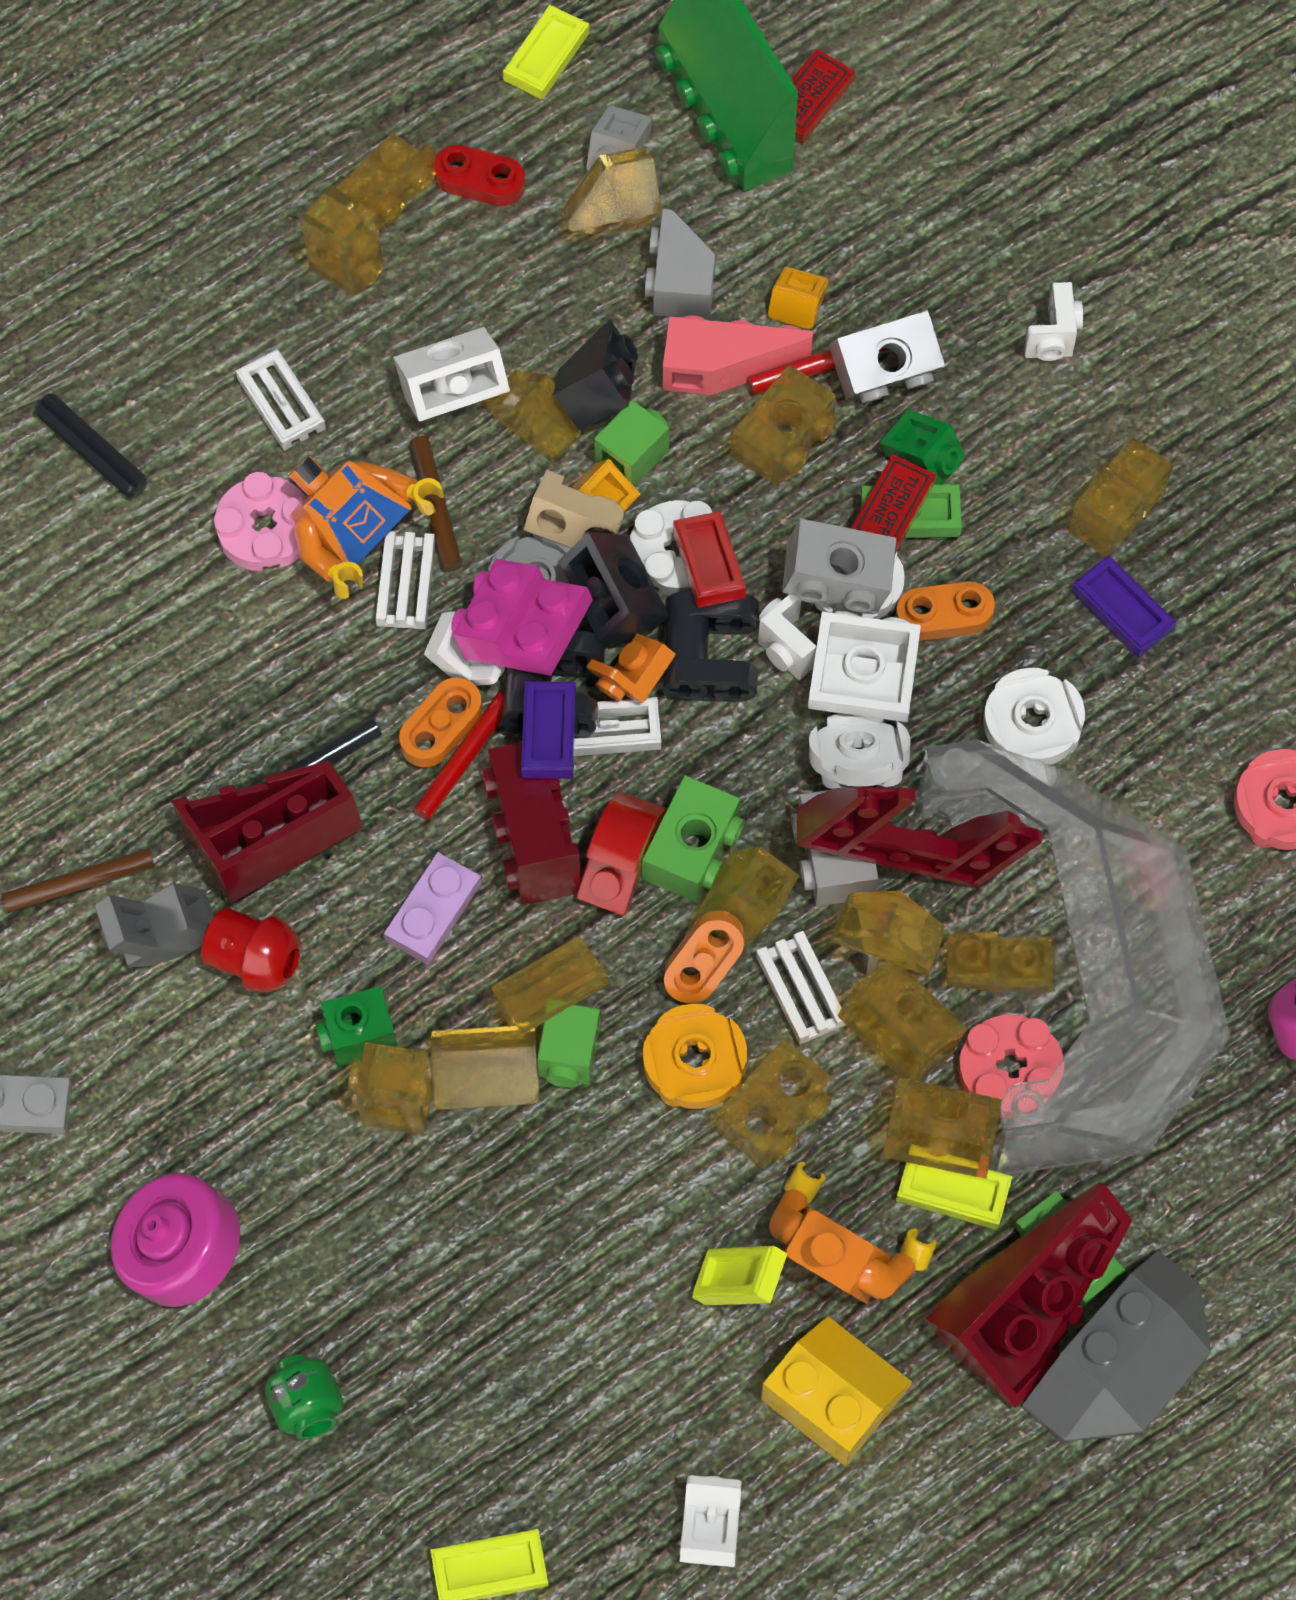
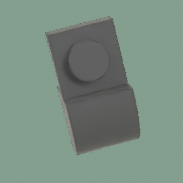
(158, 928)

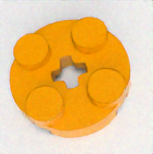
(679, 1081)

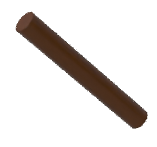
(440, 518)
(78, 880)

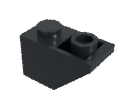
(597, 377)

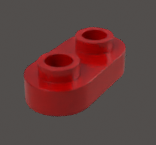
(476, 177)

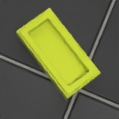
(546, 52)
(956, 1194)
(739, 1275)
(490, 1567)

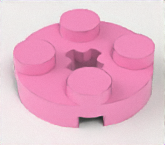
(236, 522)

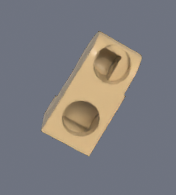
(569, 514)

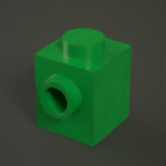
(352, 1022)

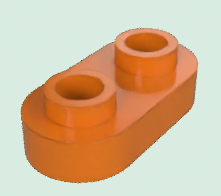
(947, 613)
(438, 724)
(707, 954)

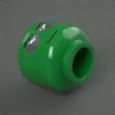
(304, 1397)

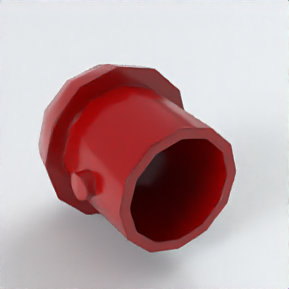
(253, 949)

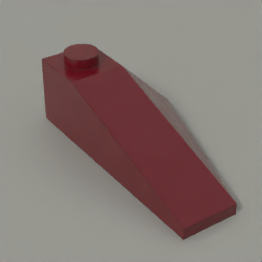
(1021, 1301)

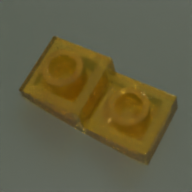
(1000, 964)

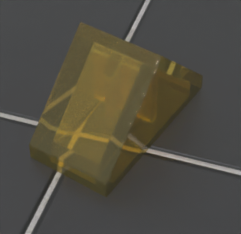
(534, 413)
(890, 929)

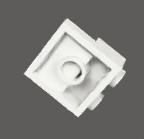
(864, 666)

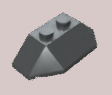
(1126, 1357)

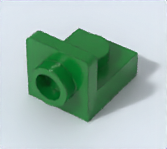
(925, 443)

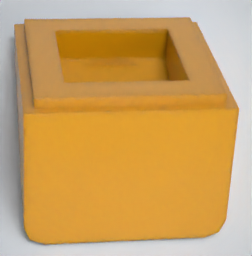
(797, 297)
(607, 481)

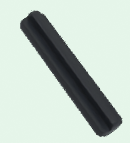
(91, 445)

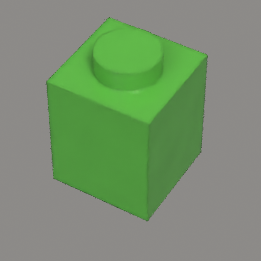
(634, 441)
(569, 1046)

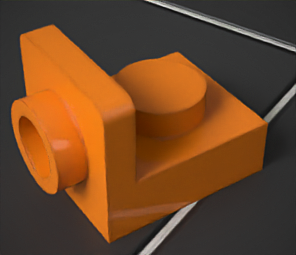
(636, 671)

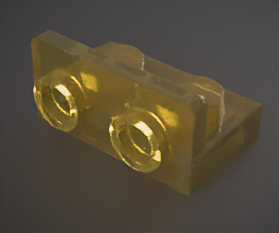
(390, 177)

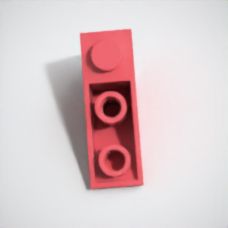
(719, 355)

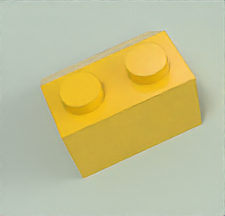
(834, 1389)

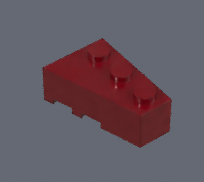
(268, 827)
(535, 828)

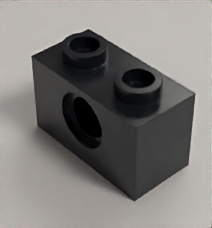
(619, 585)

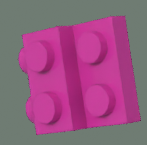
(519, 618)

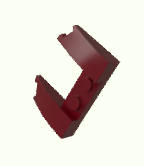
(858, 826)

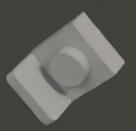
(617, 132)

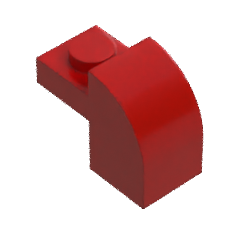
(618, 852)

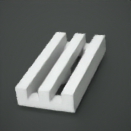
(298, 429)
(408, 544)
(623, 743)
(784, 950)

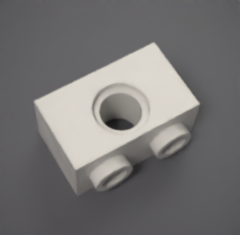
(451, 374)

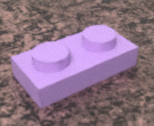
(432, 908)

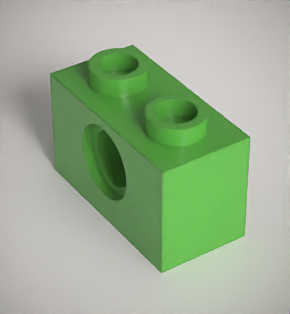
(693, 811)

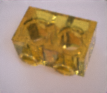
(1120, 497)
(763, 1098)

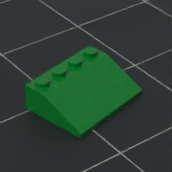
(733, 87)

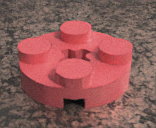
(1255, 796)
(1001, 1037)

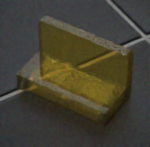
(549, 986)
(484, 1067)

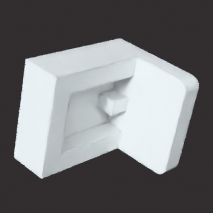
(1058, 338)
(782, 640)
(448, 657)
(710, 1520)

